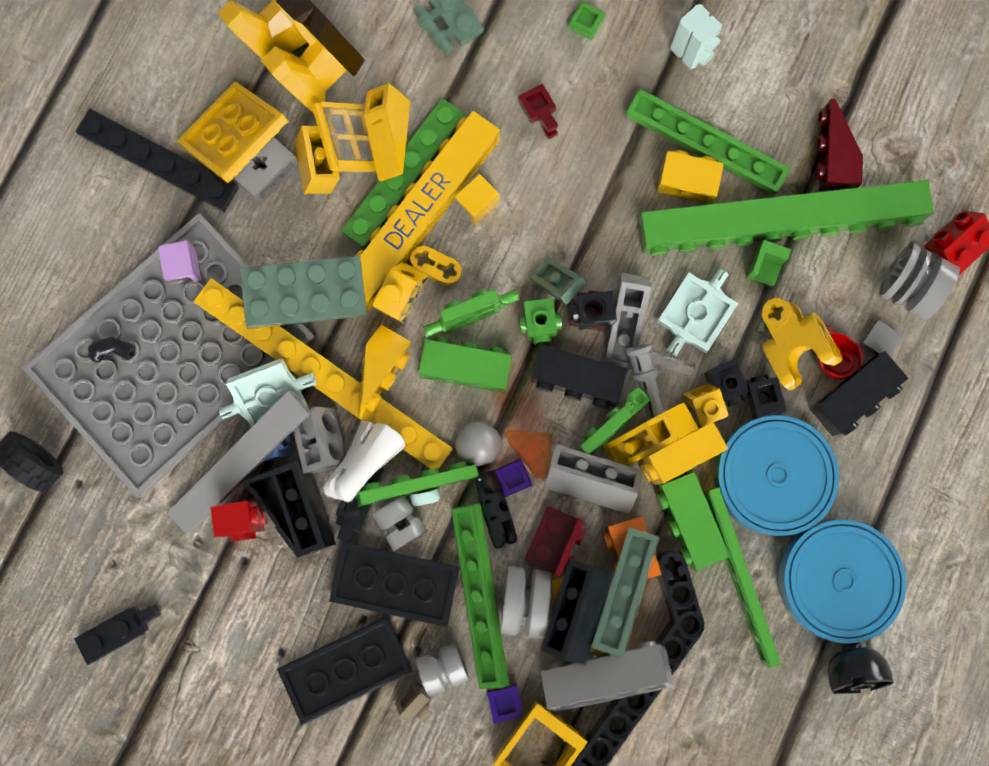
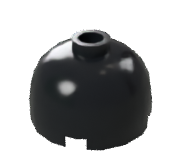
(858, 669)

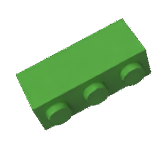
(465, 364)
(692, 521)

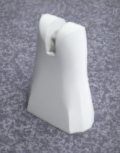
(368, 453)

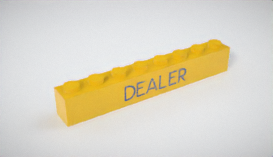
(426, 200)

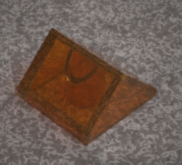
(533, 449)

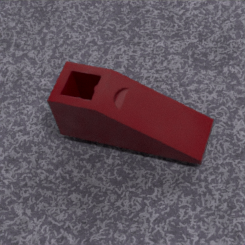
(839, 153)

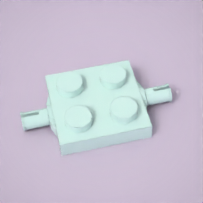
(697, 312)
(261, 388)

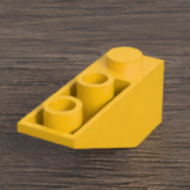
(387, 127)
(381, 360)

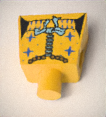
(400, 292)

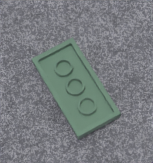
(303, 292)

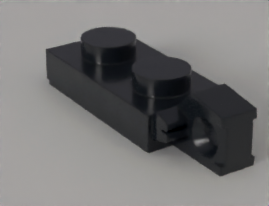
(354, 517)
(115, 632)

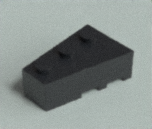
(294, 507)

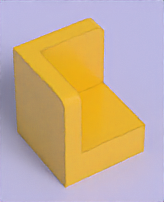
(478, 198)

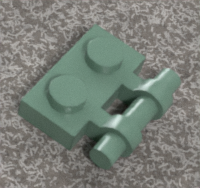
(457, 18)

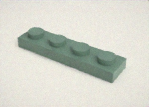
(625, 592)

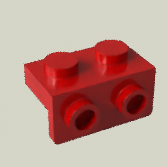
(962, 239)

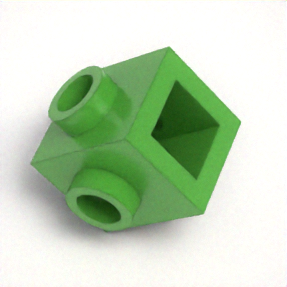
(542, 311)

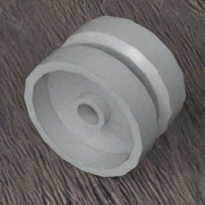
(526, 602)

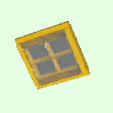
(344, 136)

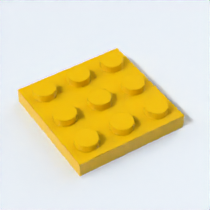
(232, 131)

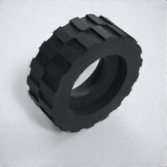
(28, 462)

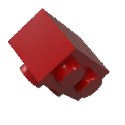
(238, 520)

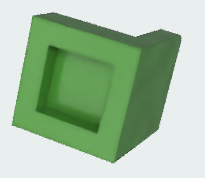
(767, 263)

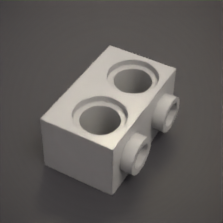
(320, 441)

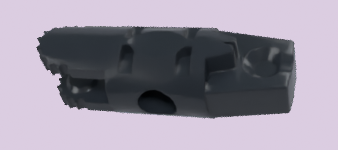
(495, 510)

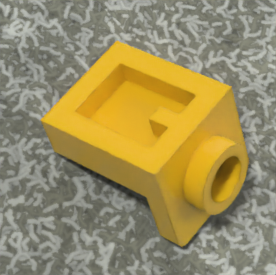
(707, 403)

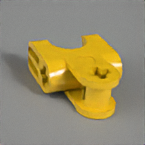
(792, 337)

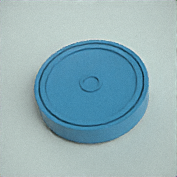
(777, 475)
(842, 581)

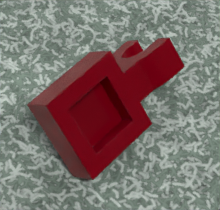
(539, 106)

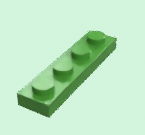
(404, 486)

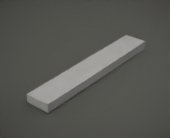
(239, 462)

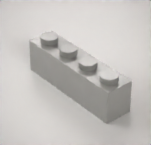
(607, 678)

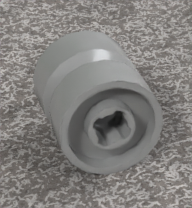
(393, 514)
(442, 669)

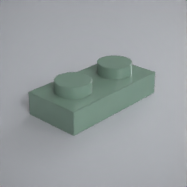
(557, 280)

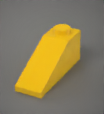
(651, 436)

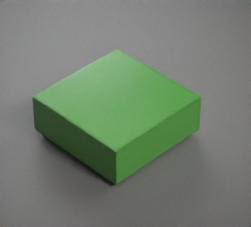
(586, 20)

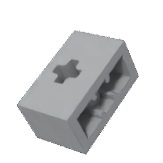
(261, 182)

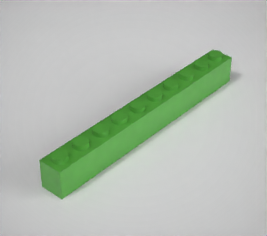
(785, 217)

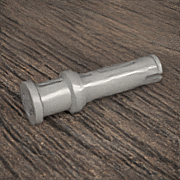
(646, 375)

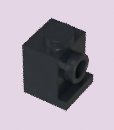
(717, 377)
(770, 387)

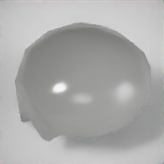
(478, 444)

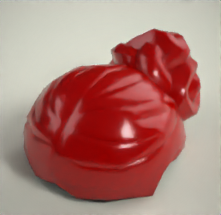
(851, 357)

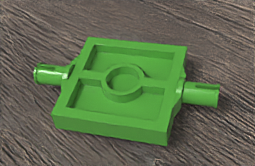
(462, 314)

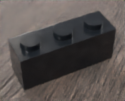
(578, 377)
(859, 394)
(577, 612)

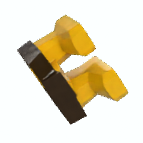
(282, 29)

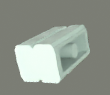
(696, 37)

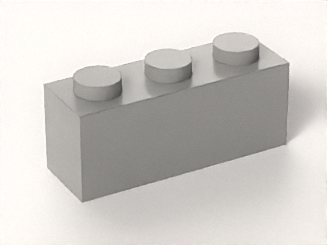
(593, 479)

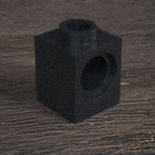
(603, 301)

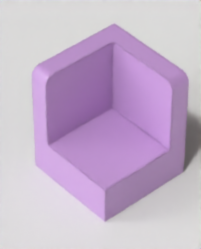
(179, 261)

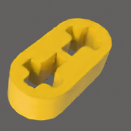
(439, 260)

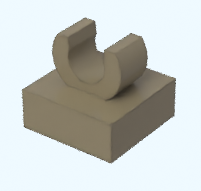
(414, 704)

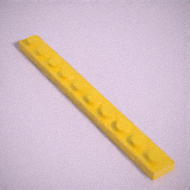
(330, 378)

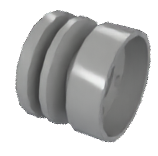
(922, 283)

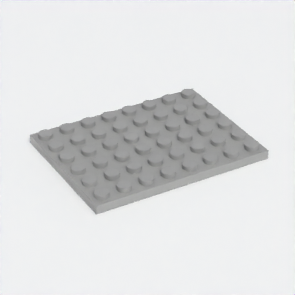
(168, 396)

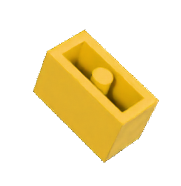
(313, 164)
(690, 177)

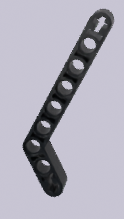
(672, 632)

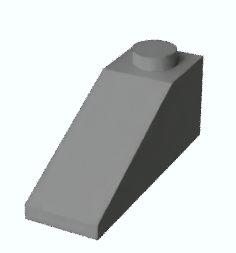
(630, 310)

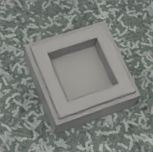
(881, 338)

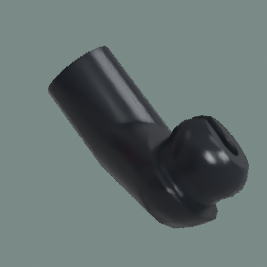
(109, 345)

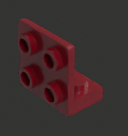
(555, 541)

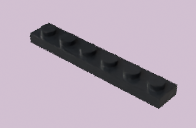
(156, 160)

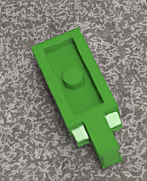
(616, 421)

